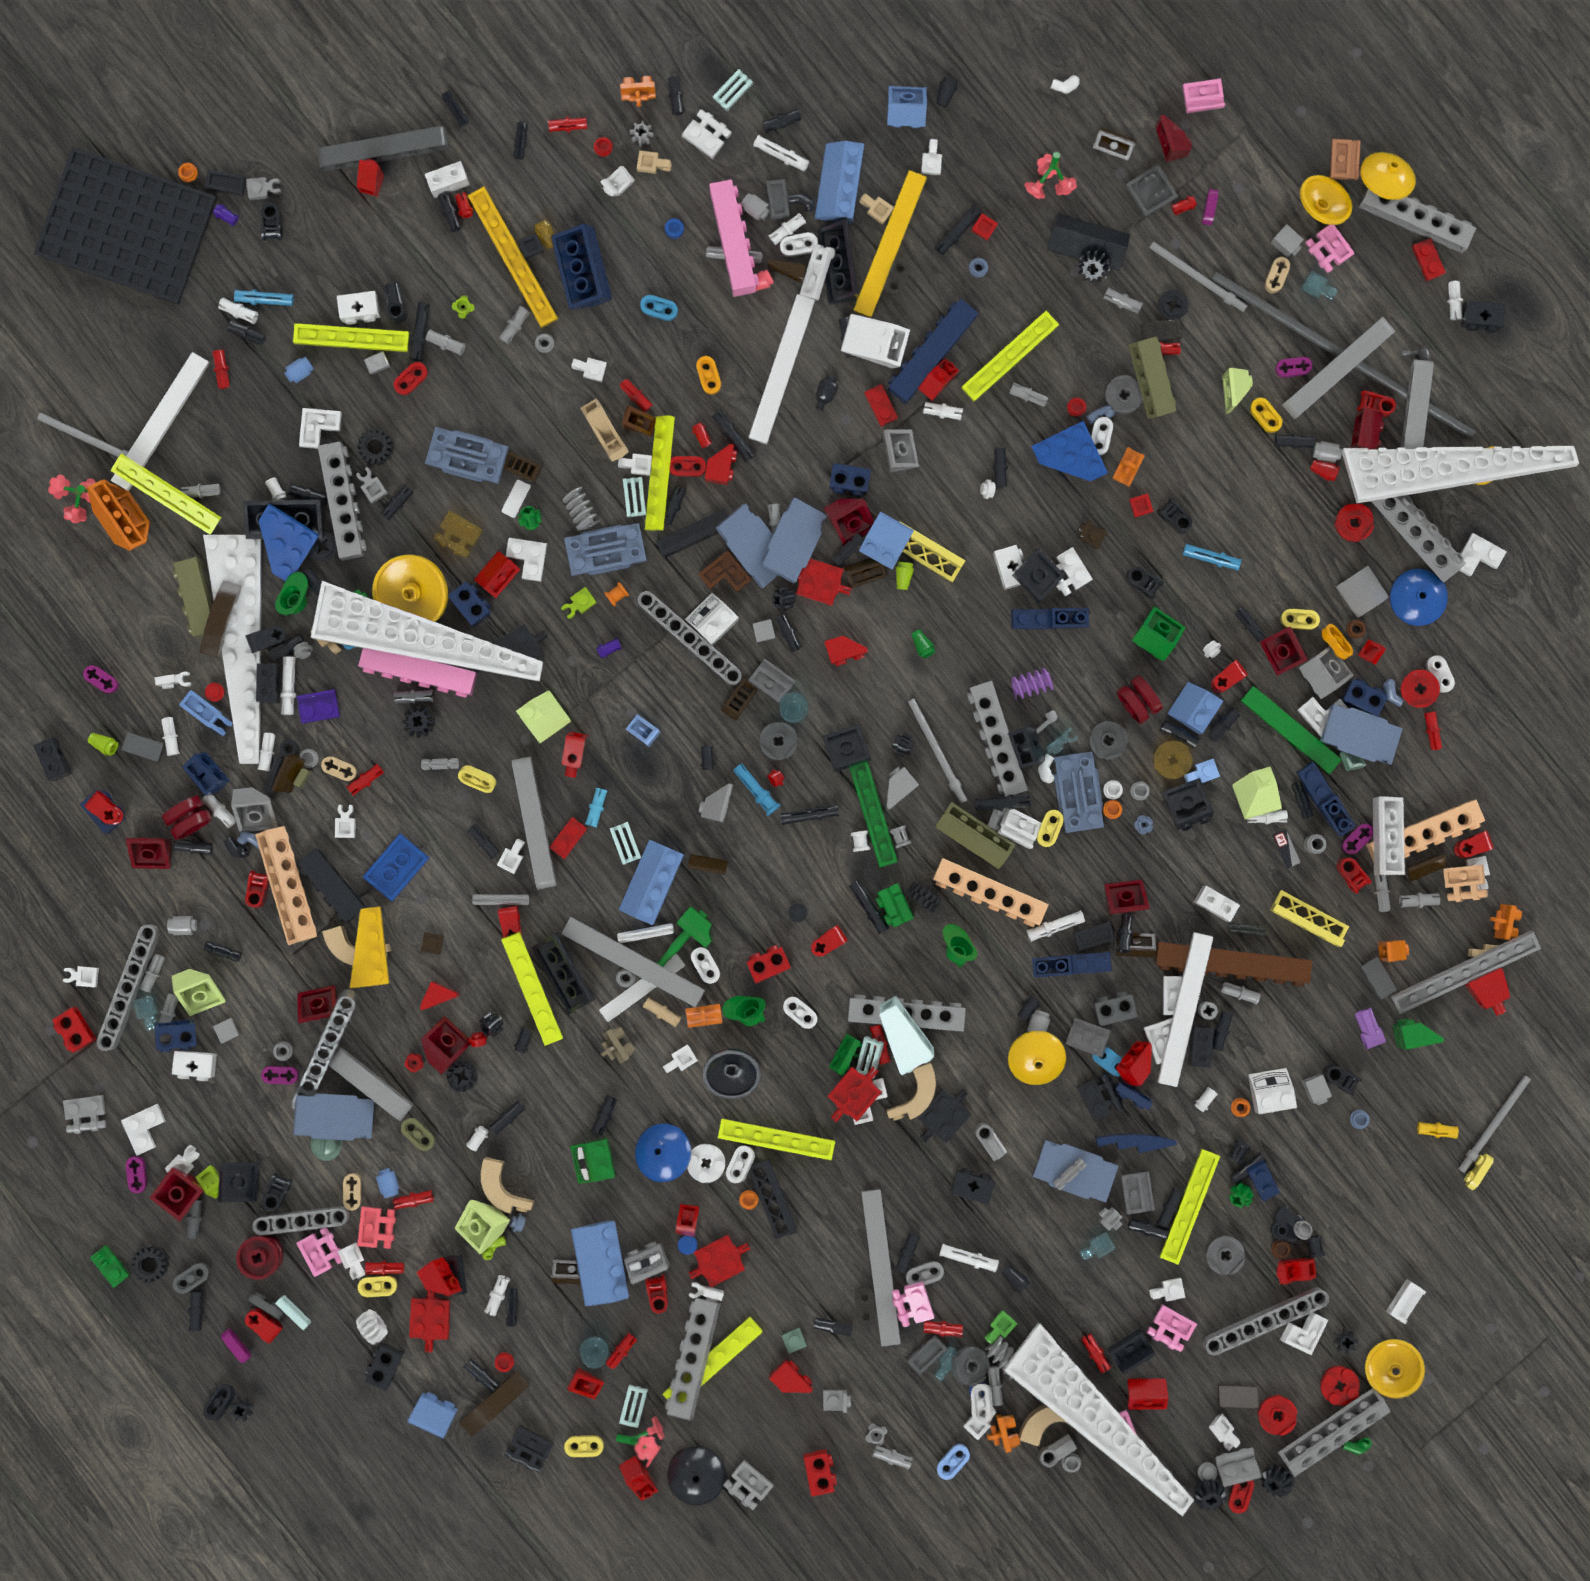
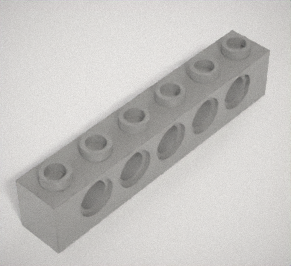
(1424, 227)
(328, 454)
(1418, 540)
(988, 692)
(955, 1022)
(674, 1405)
(1334, 1432)

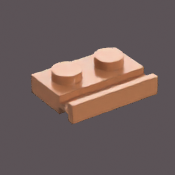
(1344, 159)

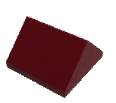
(1283, 651)
(149, 853)
(1126, 897)
(316, 1003)
(177, 1193)

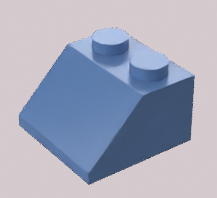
(906, 106)
(886, 540)
(1195, 707)
(433, 1414)

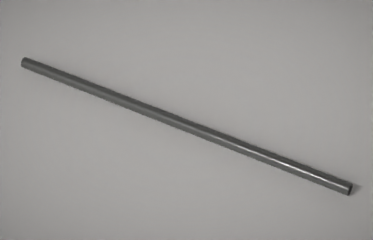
(1335, 350)

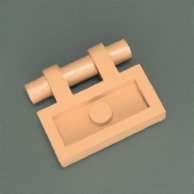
(1465, 876)

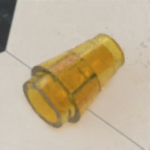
(544, 232)

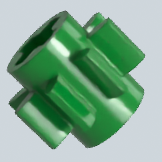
(529, 518)
(1241, 1195)

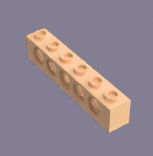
(1469, 810)
(279, 878)
(1037, 907)

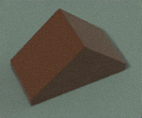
(638, 421)

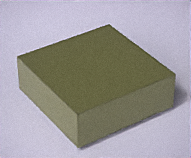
(302, 778)

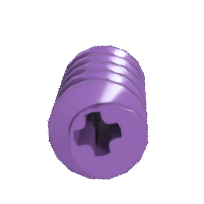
(1031, 683)

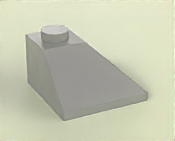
(716, 804)
(252, 810)

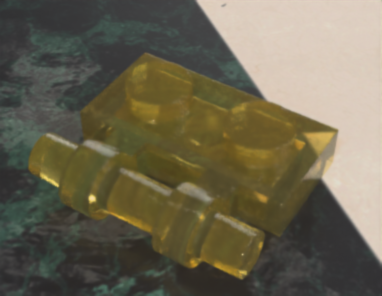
(461, 529)

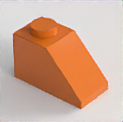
(1393, 950)

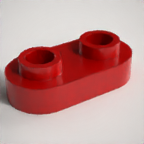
(408, 376)
(687, 464)
(1243, 1493)

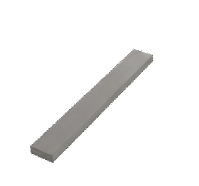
(633, 962)
(1465, 972)
(880, 1267)

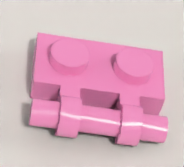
(1334, 245)
(315, 1254)
(919, 1304)
(1173, 1322)

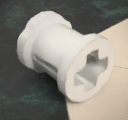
(860, 841)

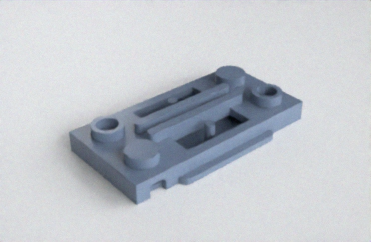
(467, 455)
(794, 540)
(749, 542)
(605, 549)
(1361, 734)
(1078, 792)
(333, 1117)
(1092, 1181)

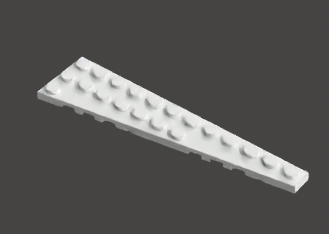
(1410, 471)
(240, 562)
(369, 624)
(1063, 1388)

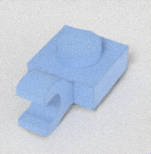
(1204, 771)

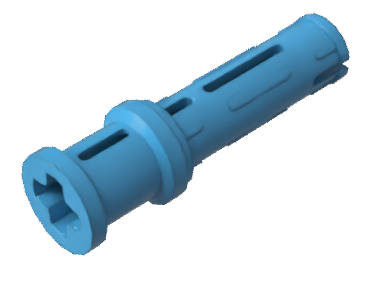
(762, 796)

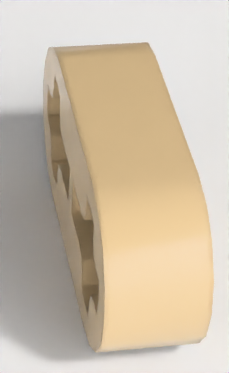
(1273, 273)
(341, 764)
(347, 1191)

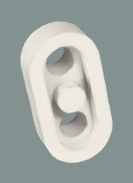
(798, 245)
(1100, 436)
(1441, 673)
(705, 965)
(800, 1012)
(741, 1164)
(981, 1403)

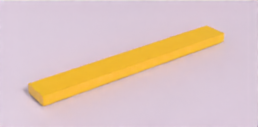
(890, 244)
(512, 257)

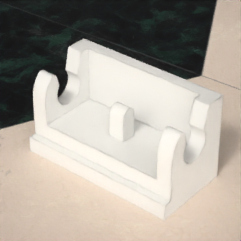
(1405, 1301)

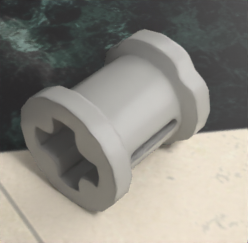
(900, 836)
(1212, 1014)

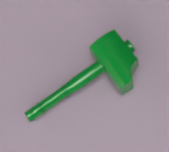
(694, 925)

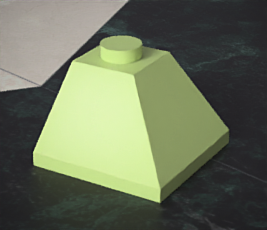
(1235, 385)
(543, 716)
(1257, 793)
(196, 991)
(481, 1225)

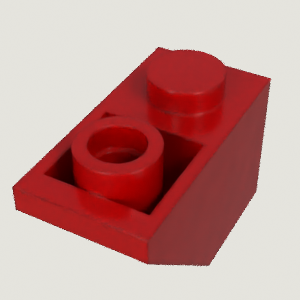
(369, 177)
(938, 379)
(719, 466)
(842, 649)
(1136, 1064)
(438, 1277)
(789, 1379)
(638, 1478)

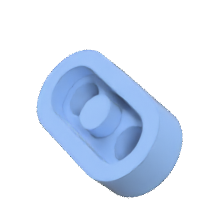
(953, 1461)

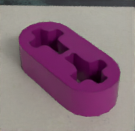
(1210, 206)
(1292, 362)
(103, 676)
(1354, 836)
(280, 1070)
(141, 1173)
(236, 1345)

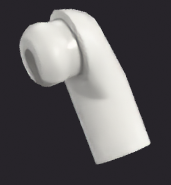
(1066, 86)
(1044, 769)

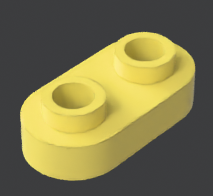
(1299, 619)
(477, 779)
(1049, 828)
(1475, 1176)
(378, 1286)
(584, 1446)

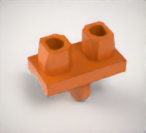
(638, 91)
(1128, 467)
(1504, 922)
(703, 1015)
(1004, 1423)

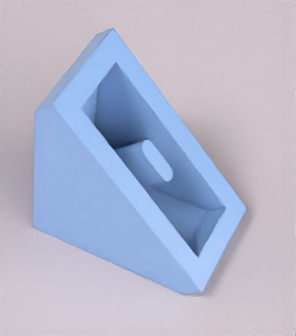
(643, 730)

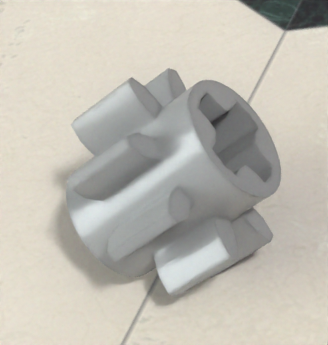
(637, 130)
(1110, 1218)

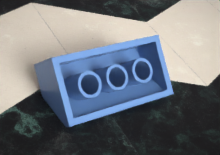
(839, 181)
(651, 882)
(599, 1263)

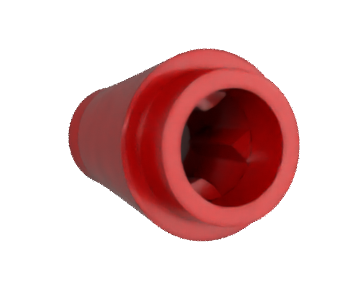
(1325, 469)

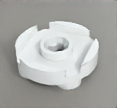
(716, 1167)

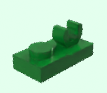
(844, 1054)
(110, 1266)

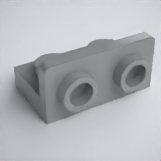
(1237, 1467)

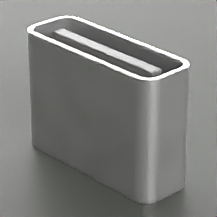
(376, 363)

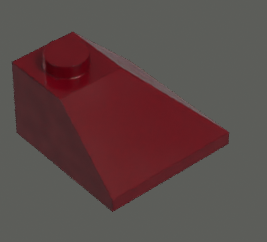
(1172, 139)
(849, 518)
(444, 1044)

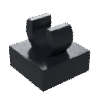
(531, 246)

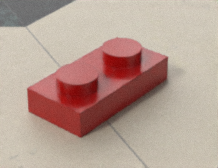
(1428, 259)
(881, 405)
(568, 838)

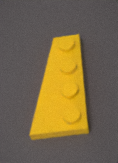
(370, 951)

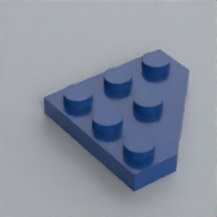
(1071, 453)
(285, 541)

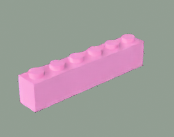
(732, 238)
(419, 670)

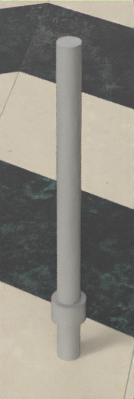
(1229, 298)
(80, 435)
(954, 783)
(1472, 1155)

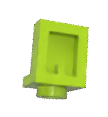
(209, 1181)

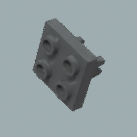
(1151, 191)

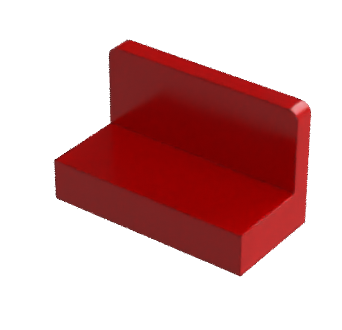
(497, 574)
(1147, 1394)

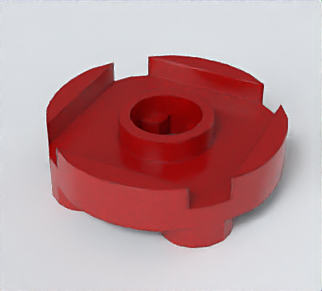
(1343, 524)
(1411, 682)
(1349, 1391)
(1266, 1413)

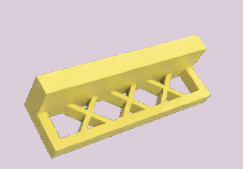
(936, 549)
(1309, 925)

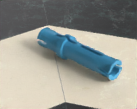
(241, 296)
(1232, 563)

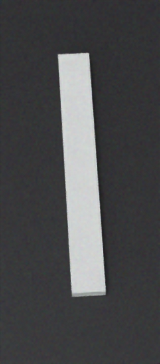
(781, 369)
(165, 414)
(1185, 1009)

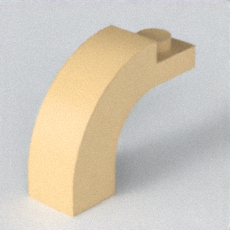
(604, 430)
(340, 945)
(923, 1096)
(495, 1191)
(1036, 1423)

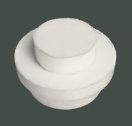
(987, 489)
(1212, 649)
(1112, 789)

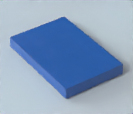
(396, 867)

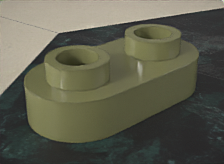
(417, 1135)

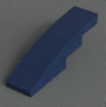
(1143, 1142)

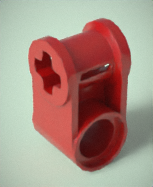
(1375, 403)
(1230, 676)
(102, 807)
(1476, 844)
(1355, 877)
(257, 887)
(509, 919)
(831, 939)
(657, 1292)
(264, 1326)

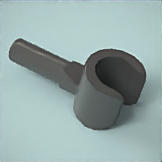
(1422, 353)

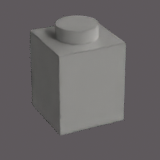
(1287, 241)
(1317, 1089)

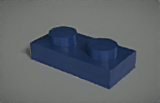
(1140, 1100)
(1262, 1180)

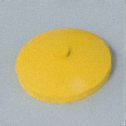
(412, 586)

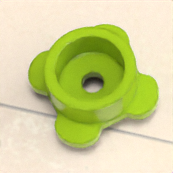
(459, 303)

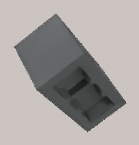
(1115, 1014)

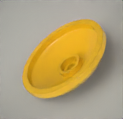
(1388, 176)
(1325, 200)
(1034, 1048)
(1390, 1356)

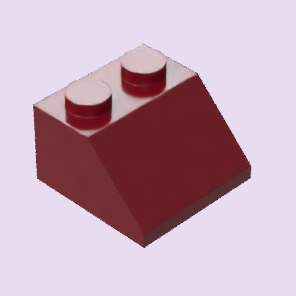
(1367, 429)

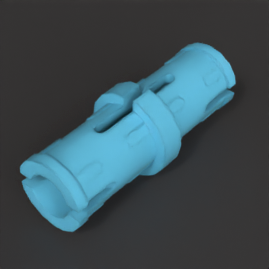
(596, 807)

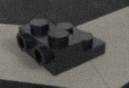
(1188, 805)

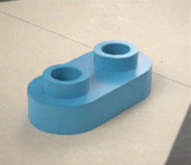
(659, 308)
(1109, 1061)

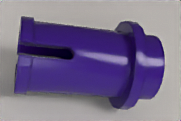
(226, 215)
(608, 648)

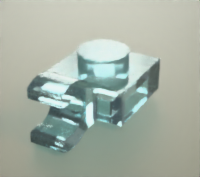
(1316, 284)
(1056, 746)
(145, 1009)
(1100, 1246)
(946, 1363)

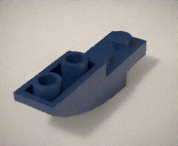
(1049, 618)
(1325, 800)
(1072, 964)

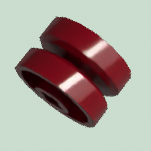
(1139, 699)
(186, 817)
(251, 1264)

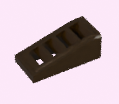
(792, 270)
(535, 473)
(729, 710)

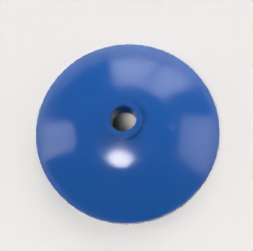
(1406, 599)
(674, 1152)

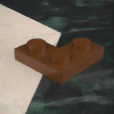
(725, 567)

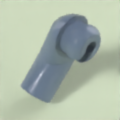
(1103, 411)
(1390, 691)
(245, 837)

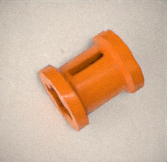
(616, 594)

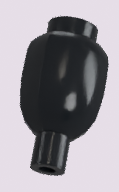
(826, 391)

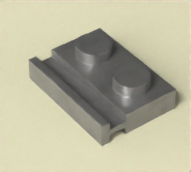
(771, 681)
(1088, 1037)
(1137, 1192)

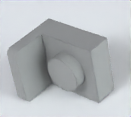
(836, 1400)

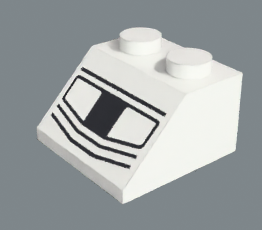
(712, 619)
(1272, 1091)

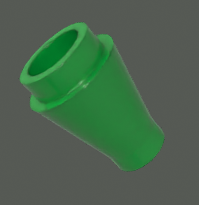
(923, 645)

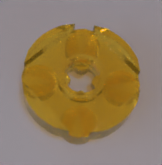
(1178, 769)

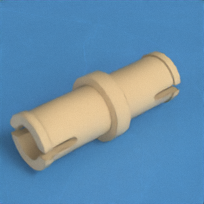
(662, 1012)

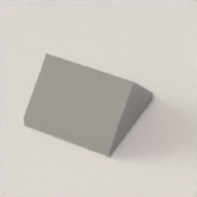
(900, 450)
(1362, 592)

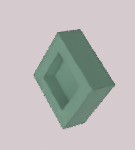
(1351, 761)
(794, 1340)

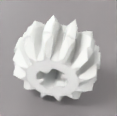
(371, 1326)

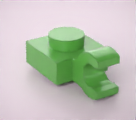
(1002, 1325)

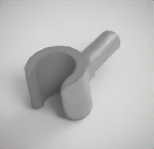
(1051, 717)

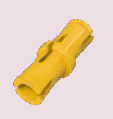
(1437, 1130)

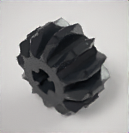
(1087, 269)
(412, 724)
(1277, 1480)
(1209, 1494)

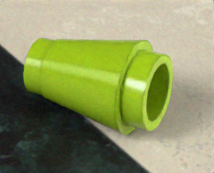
(903, 575)
(104, 744)

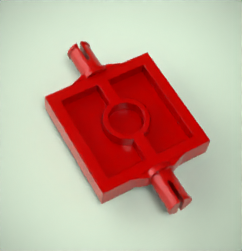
(821, 582)
(854, 1094)
(719, 1261)
(429, 1319)

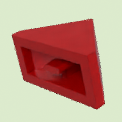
(437, 994)
(687, 1220)
(585, 1384)

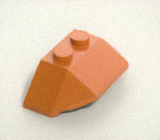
(119, 514)

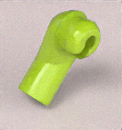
(488, 1253)

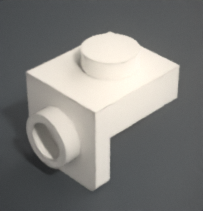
(617, 182)

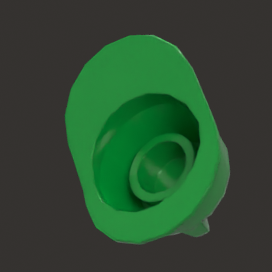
(293, 595)
(959, 946)
(745, 1009)

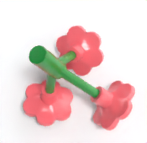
(1048, 167)
(60, 487)
(646, 1446)

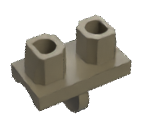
(620, 1052)

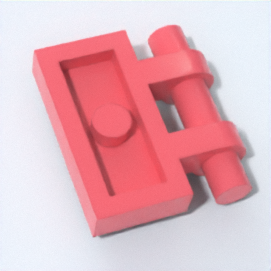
(370, 1227)

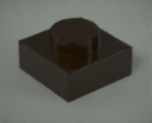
(432, 943)

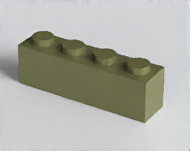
(1152, 377)
(194, 594)
(975, 835)

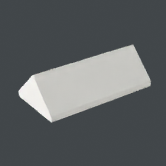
(1388, 836)

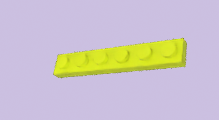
(351, 337)
(1010, 356)
(659, 473)
(165, 493)
(532, 988)
(776, 1139)
(1189, 1206)
(724, 1352)

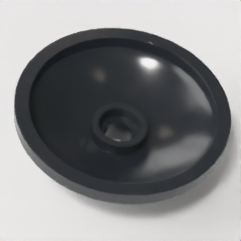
(734, 1081)
(696, 1462)

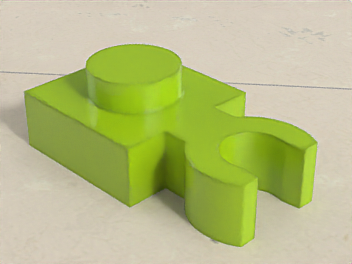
(581, 601)

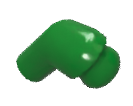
(1358, 1447)

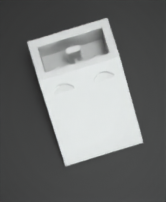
(875, 340)

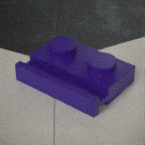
(318, 706)

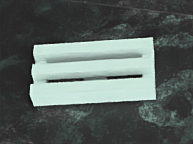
(743, 78)
(632, 481)
(619, 828)
(873, 1042)
(293, 1312)
(637, 1389)

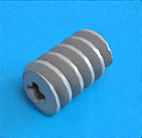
(579, 509)
(1000, 1352)

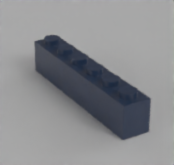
(932, 351)

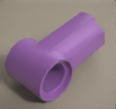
(1371, 1033)

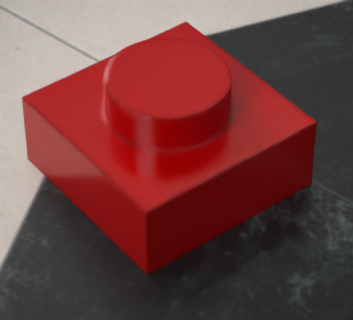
(984, 227)
(1141, 505)
(1371, 652)

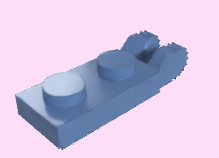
(204, 711)

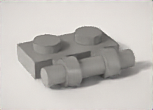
(85, 1107)
(752, 1481)

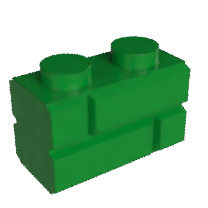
(895, 905)

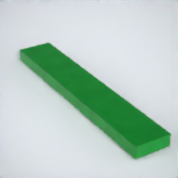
(1291, 730)
(873, 814)

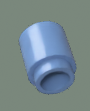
(298, 370)
(387, 1183)

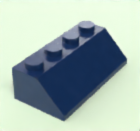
(581, 267)

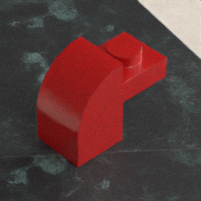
(1296, 1270)

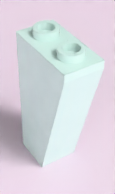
(904, 1036)

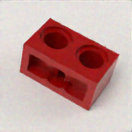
(770, 968)
(78, 1026)
(815, 1473)

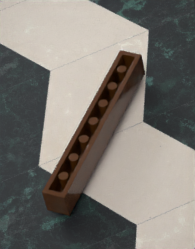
(1238, 963)

